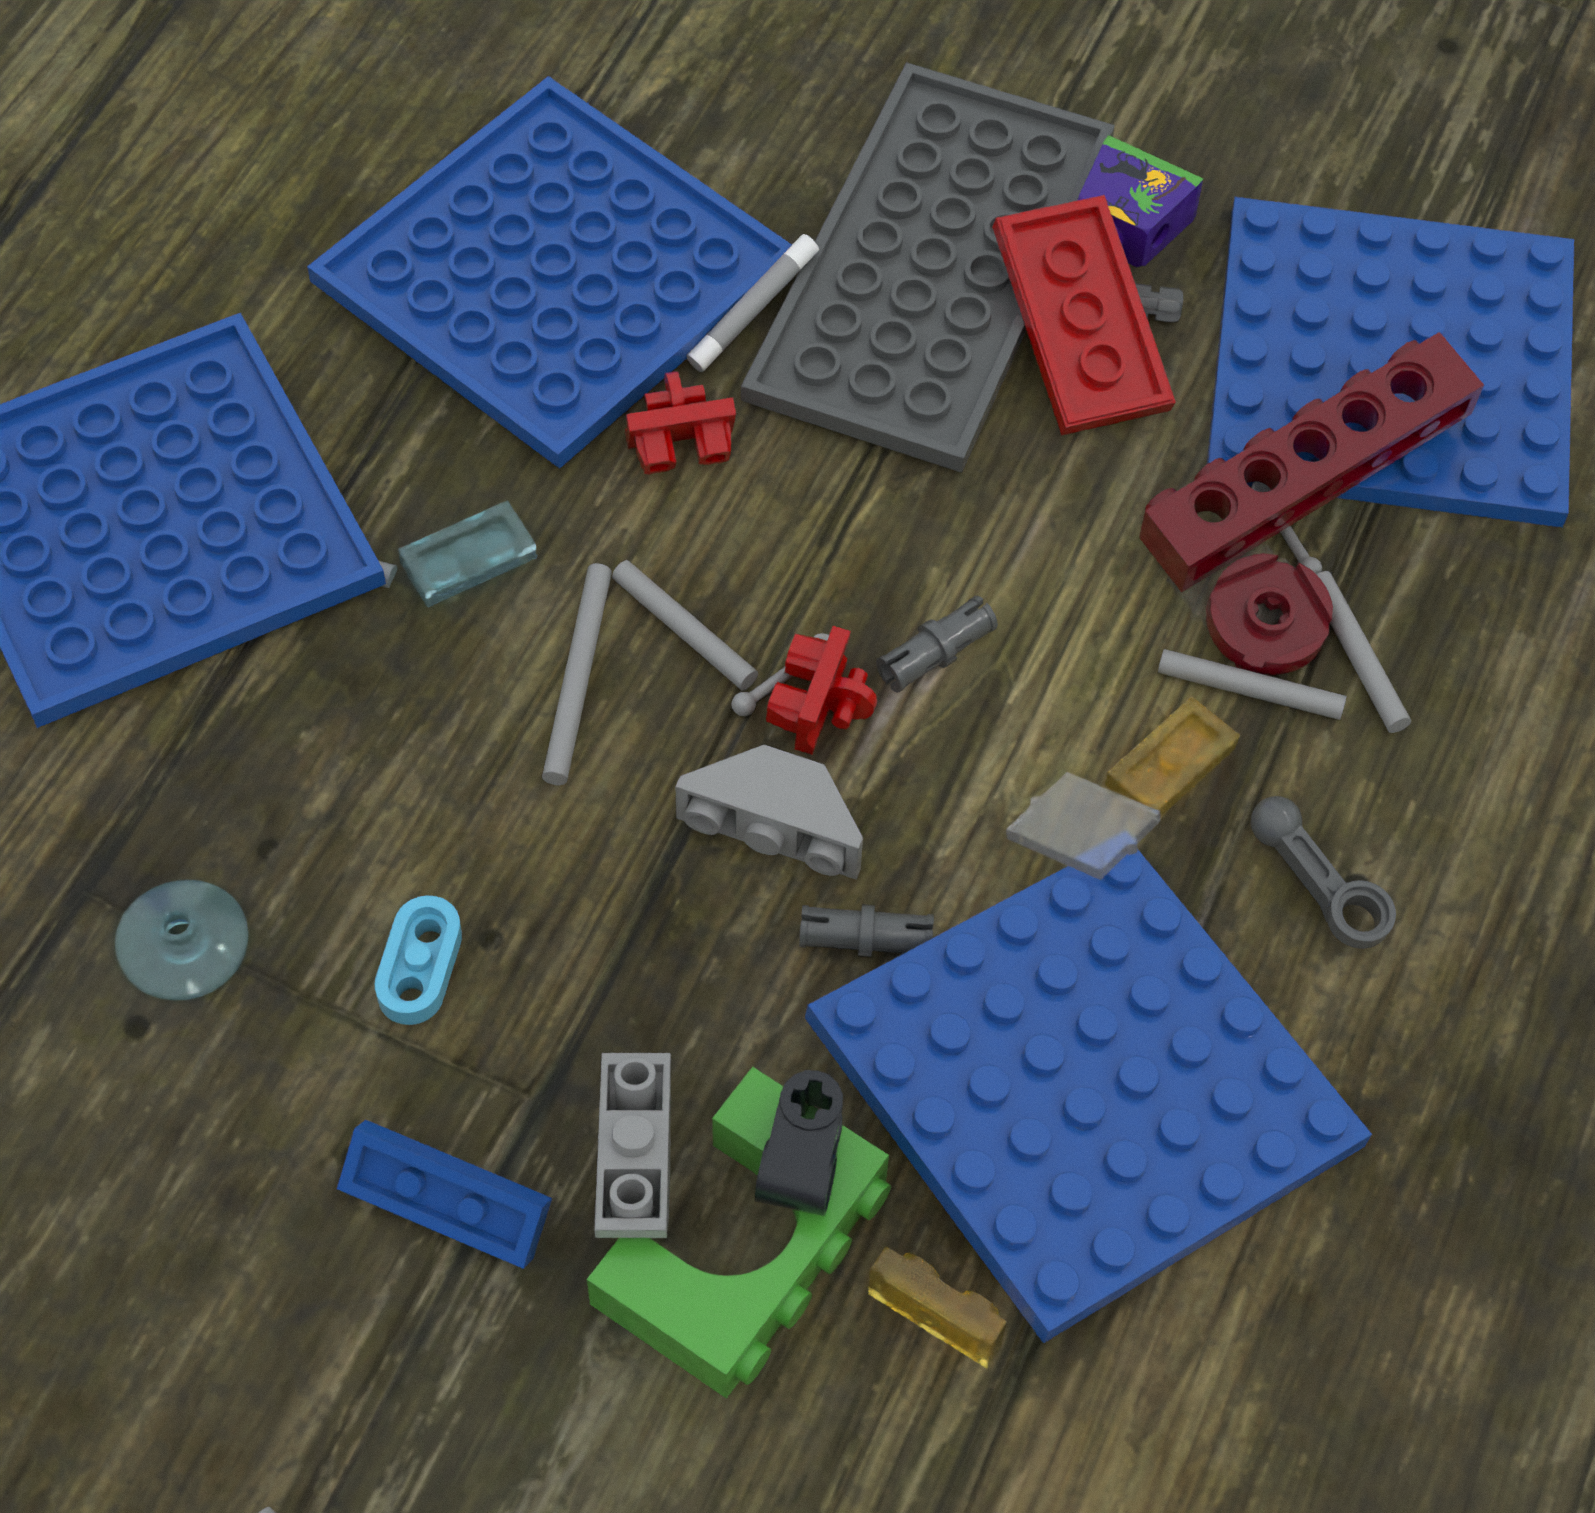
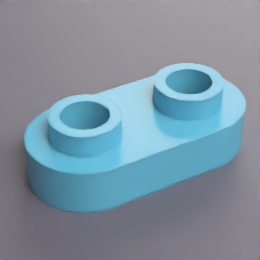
(417, 964)

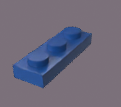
(444, 1193)

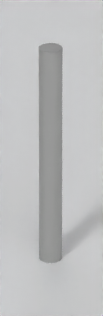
(577, 675)

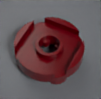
(1262, 646)

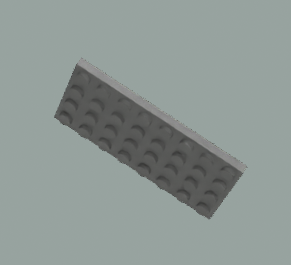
(908, 301)

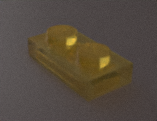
(1173, 757)
(958, 1319)

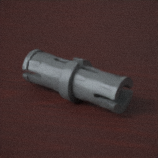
(936, 643)
(864, 930)

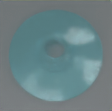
(187, 962)

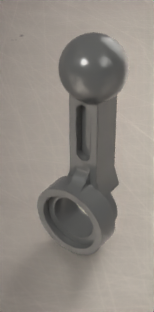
(1279, 825)

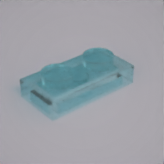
(467, 553)

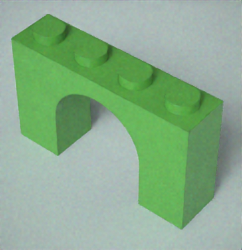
(722, 1322)

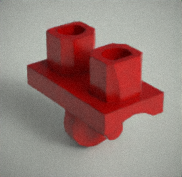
(680, 416)
(824, 666)

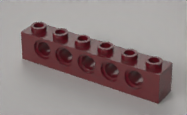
(1194, 549)

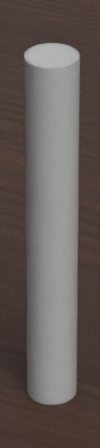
(685, 625)
(1364, 660)
(1252, 684)

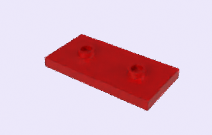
(1083, 314)

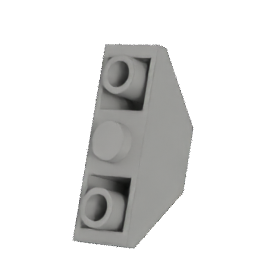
(775, 807)
(634, 1146)

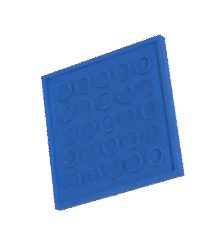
(550, 269)
(1342, 290)
(162, 520)
(1085, 1086)

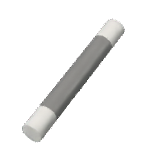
(752, 303)

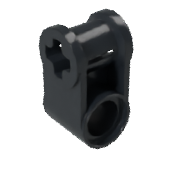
(802, 1152)

